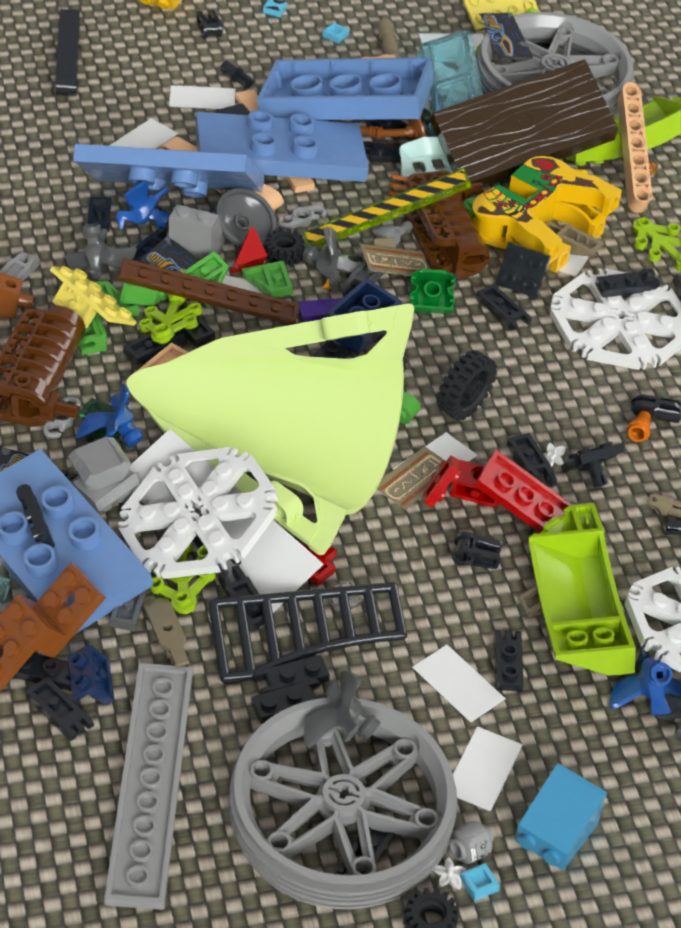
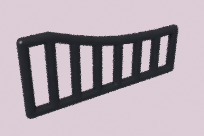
(301, 651)

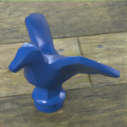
(143, 207)
(118, 420)
(652, 680)

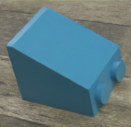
(561, 817)

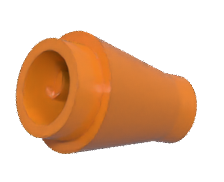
(639, 428)

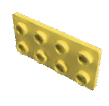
(475, 7)
(87, 298)

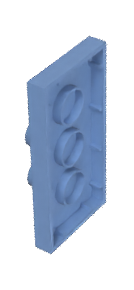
(287, 145)
(162, 168)
(77, 533)

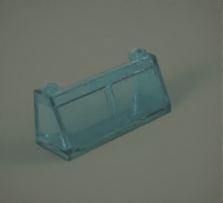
(454, 71)

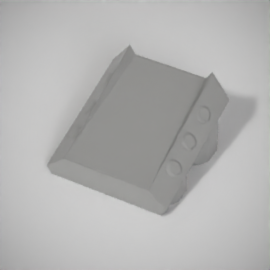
(100, 463)
(103, 498)

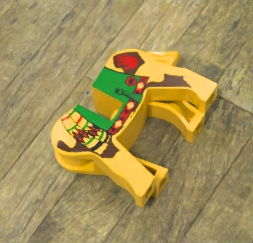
(540, 193)

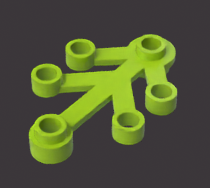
(644, 227)
(165, 330)
(185, 599)

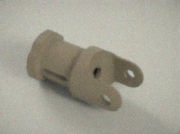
(665, 505)

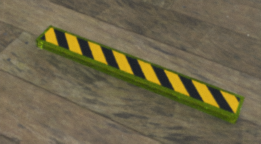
(390, 207)

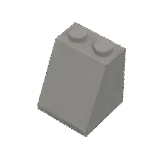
(196, 230)

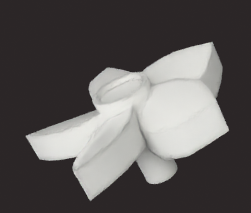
(554, 454)
(449, 874)

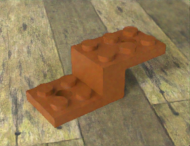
(47, 623)

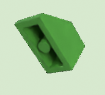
(141, 296)

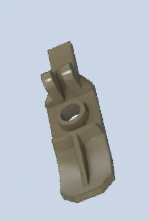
(167, 629)

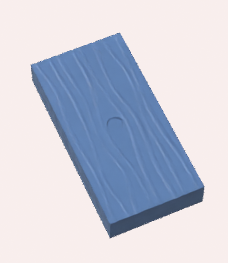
(348, 88)

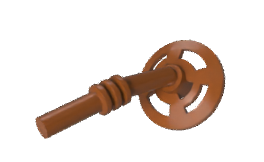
(412, 130)

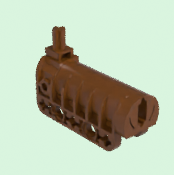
(449, 230)
(39, 366)

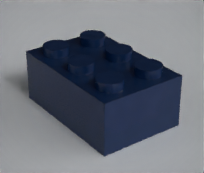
(363, 297)

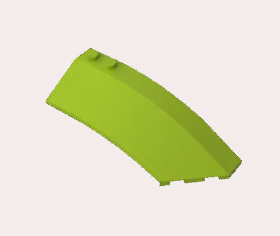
(661, 124)
(581, 593)

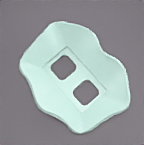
(422, 150)

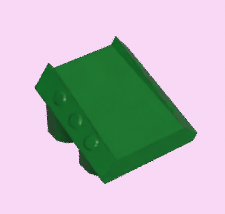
(432, 291)

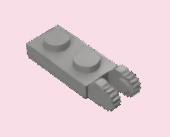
(19, 268)

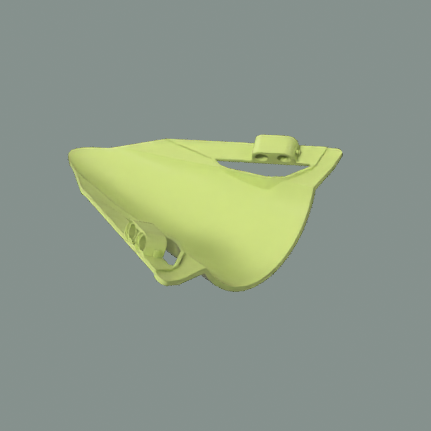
(302, 418)

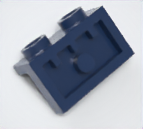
(90, 675)

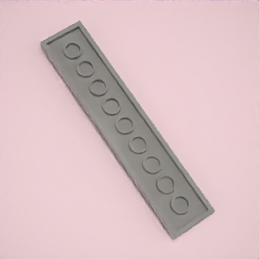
(149, 788)

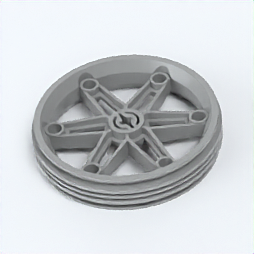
(605, 53)
(342, 803)

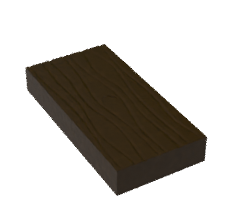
(536, 117)

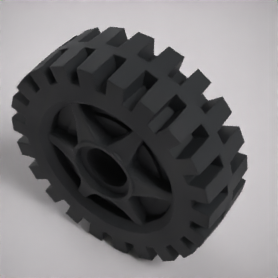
(466, 385)

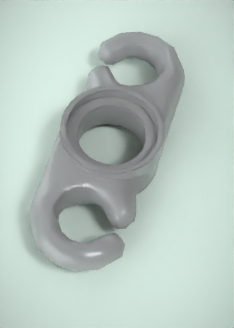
(297, 222)
(60, 424)

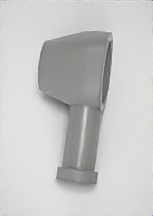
(394, 231)

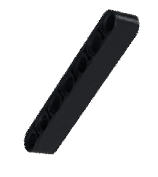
(67, 52)

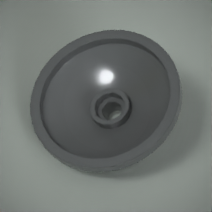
(248, 210)

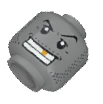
(471, 842)

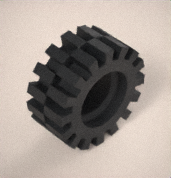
(293, 246)
(432, 902)

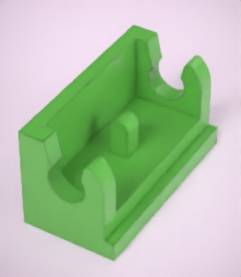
(94, 338)

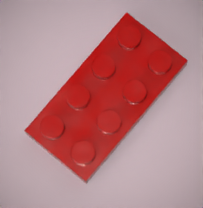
(519, 492)

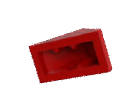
(250, 253)

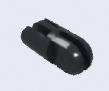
(658, 407)

